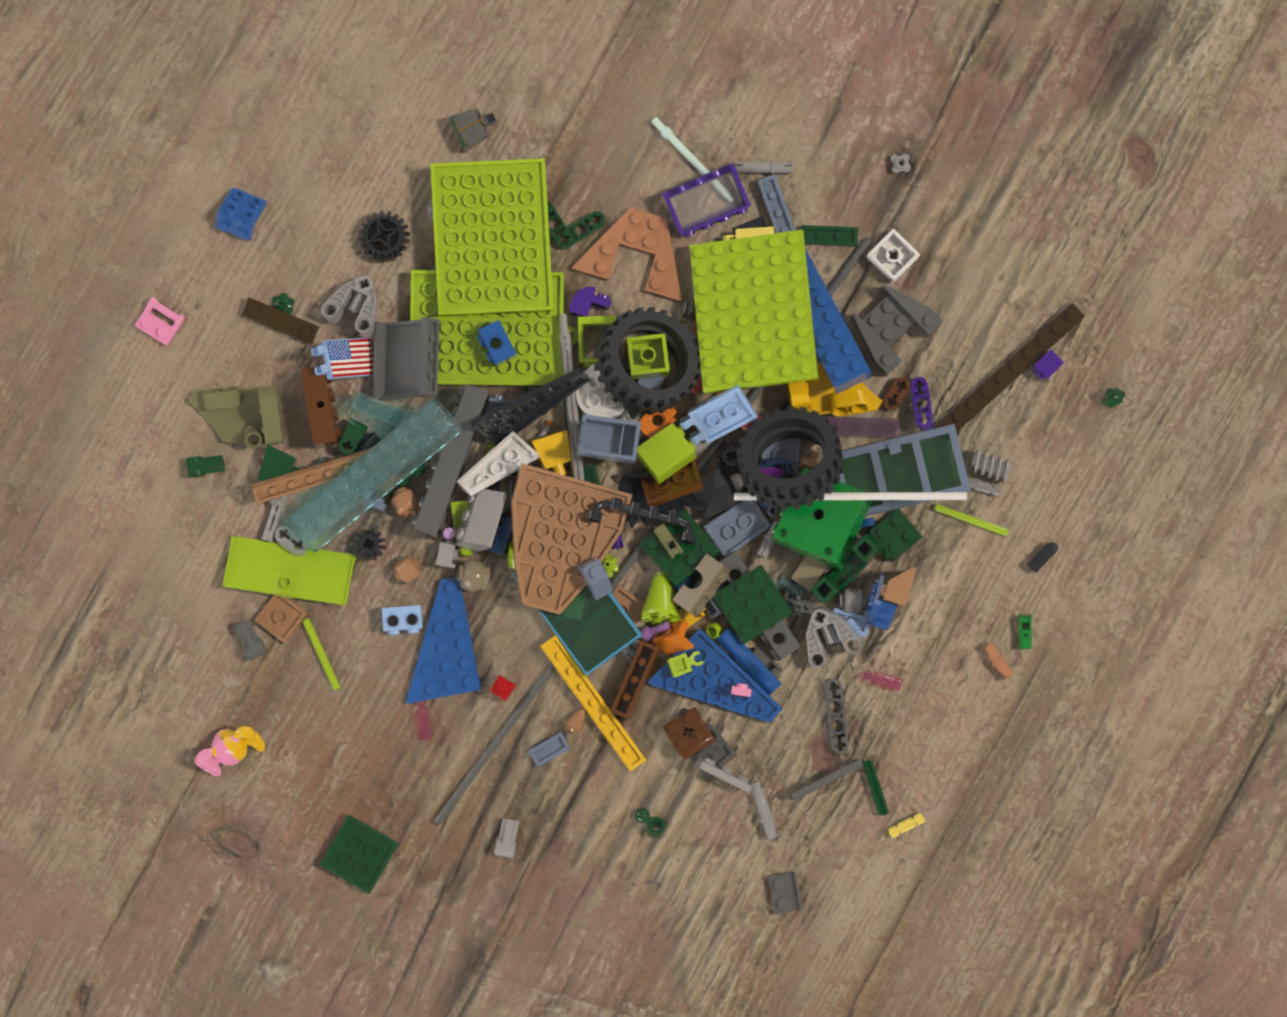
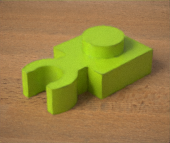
(681, 664)

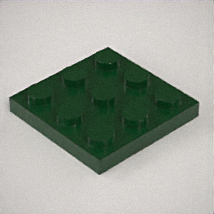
(683, 564)
(752, 604)
(359, 854)

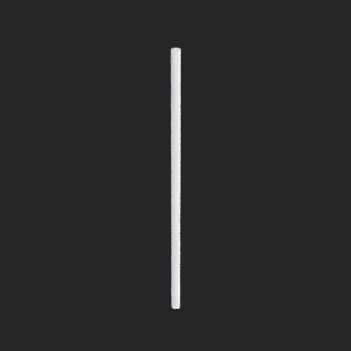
(879, 496)

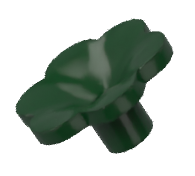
(287, 303)
(1113, 397)

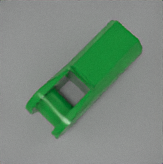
(1025, 635)

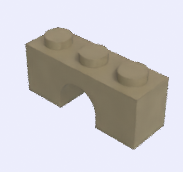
(695, 599)

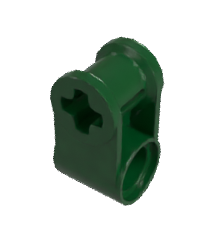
(352, 434)

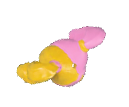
(228, 749)

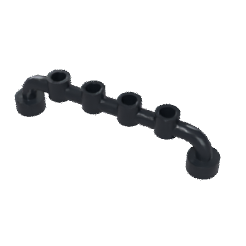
(652, 514)

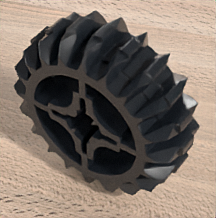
(376, 239)

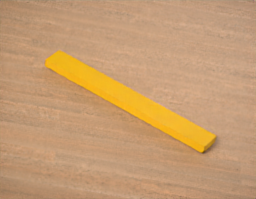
(593, 703)

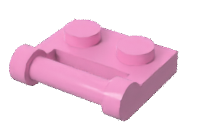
(156, 327)

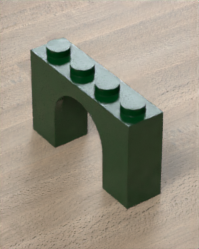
(863, 553)

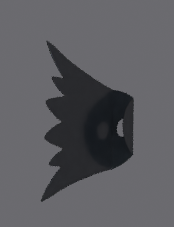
(632, 484)

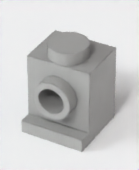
(447, 554)

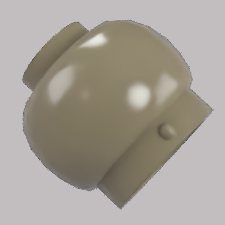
(473, 575)

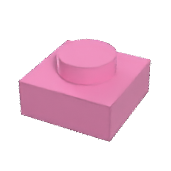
(741, 690)

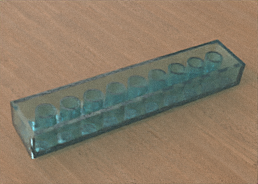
(374, 475)

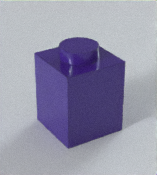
(1047, 365)

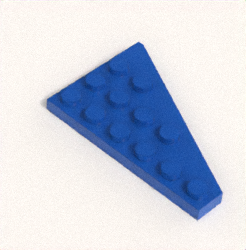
(447, 652)
(714, 681)

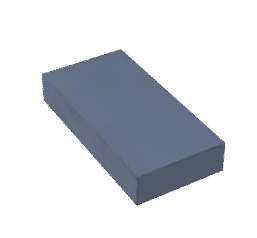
(549, 749)

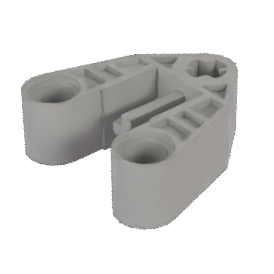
(344, 296)
(843, 628)

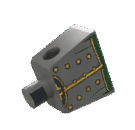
(471, 127)

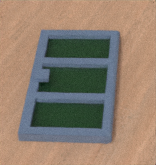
(907, 464)

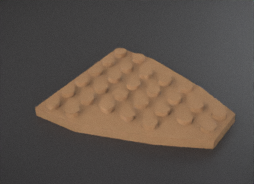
(555, 536)

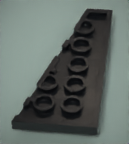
(526, 409)

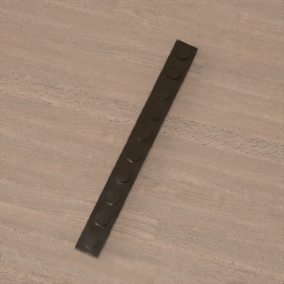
(1013, 368)

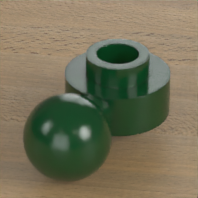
(643, 816)

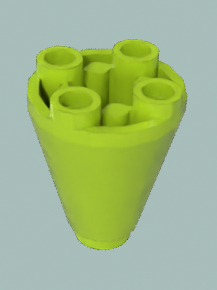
(659, 602)

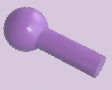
(648, 632)

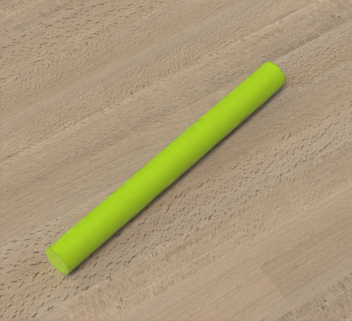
(972, 520)
(321, 654)

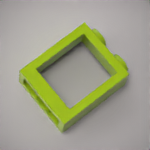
(590, 321)

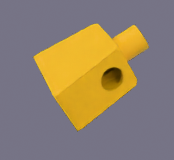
(553, 450)

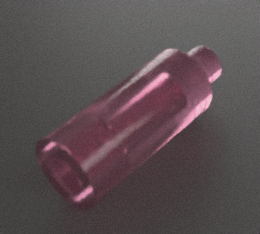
(883, 680)
(423, 722)

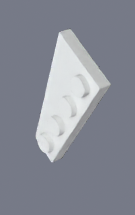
(498, 464)

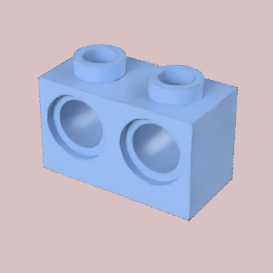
(402, 614)

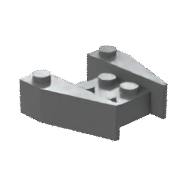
(889, 322)

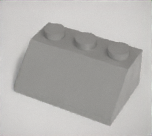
(480, 520)

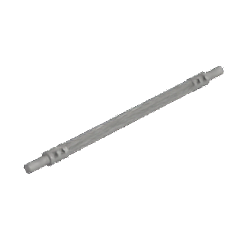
(571, 403)

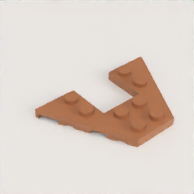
(641, 232)

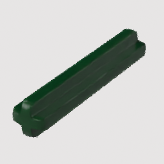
(875, 787)

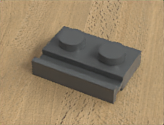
(785, 893)

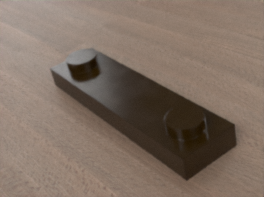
(280, 320)

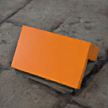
(673, 639)

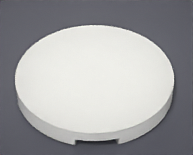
(594, 400)

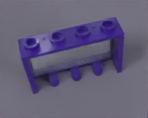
(706, 200)

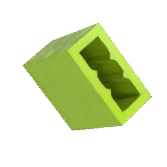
(666, 452)

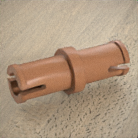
(998, 661)

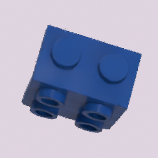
(240, 214)
(879, 611)

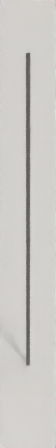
(615, 581)

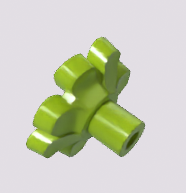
(612, 567)

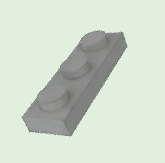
(724, 773)

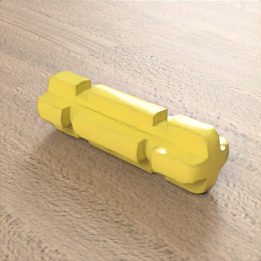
(906, 825)

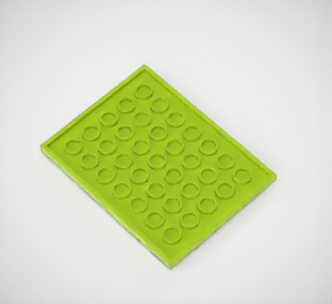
(491, 237)
(753, 311)
(464, 359)

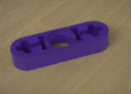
(927, 409)

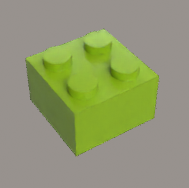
(647, 356)

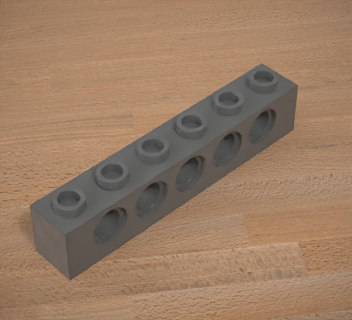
(789, 644)

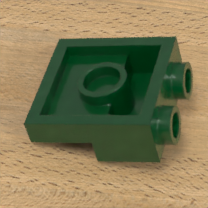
(896, 535)

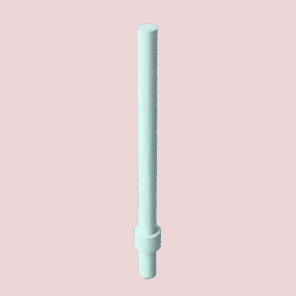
(668, 134)

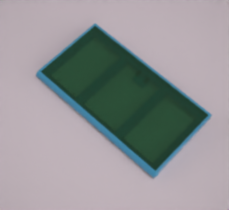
(592, 629)

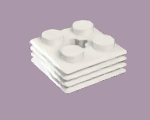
(893, 243)

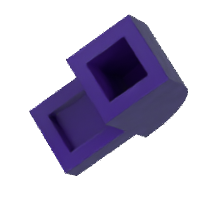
(585, 299)

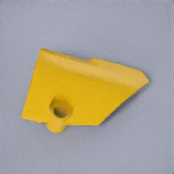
(821, 397)

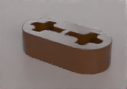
(900, 396)

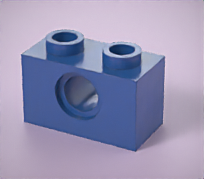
(496, 332)

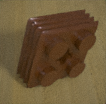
(686, 745)

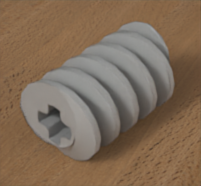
(990, 465)

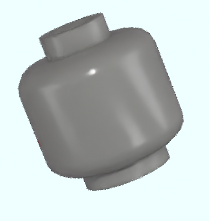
(852, 601)

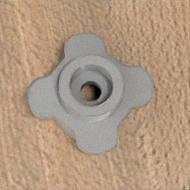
(900, 168)

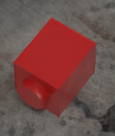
(503, 688)

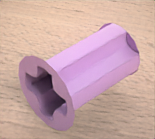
(449, 534)

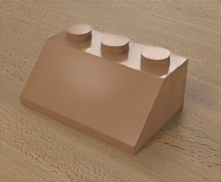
(898, 588)

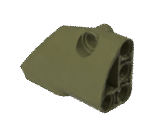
(242, 412)

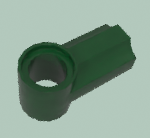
(200, 466)

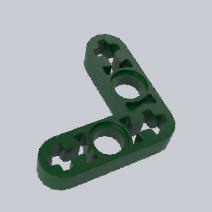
(570, 231)

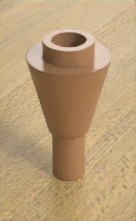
(575, 722)

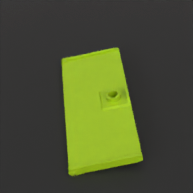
(275, 571)

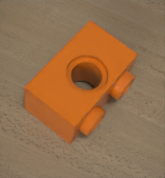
(649, 429)

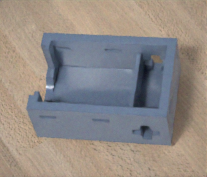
(608, 438)

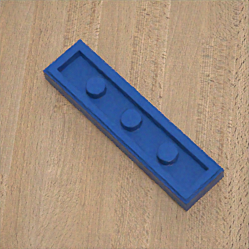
(748, 661)

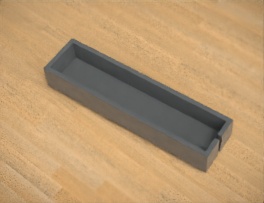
(451, 463)

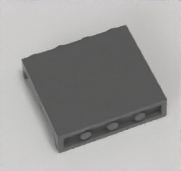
(406, 359)

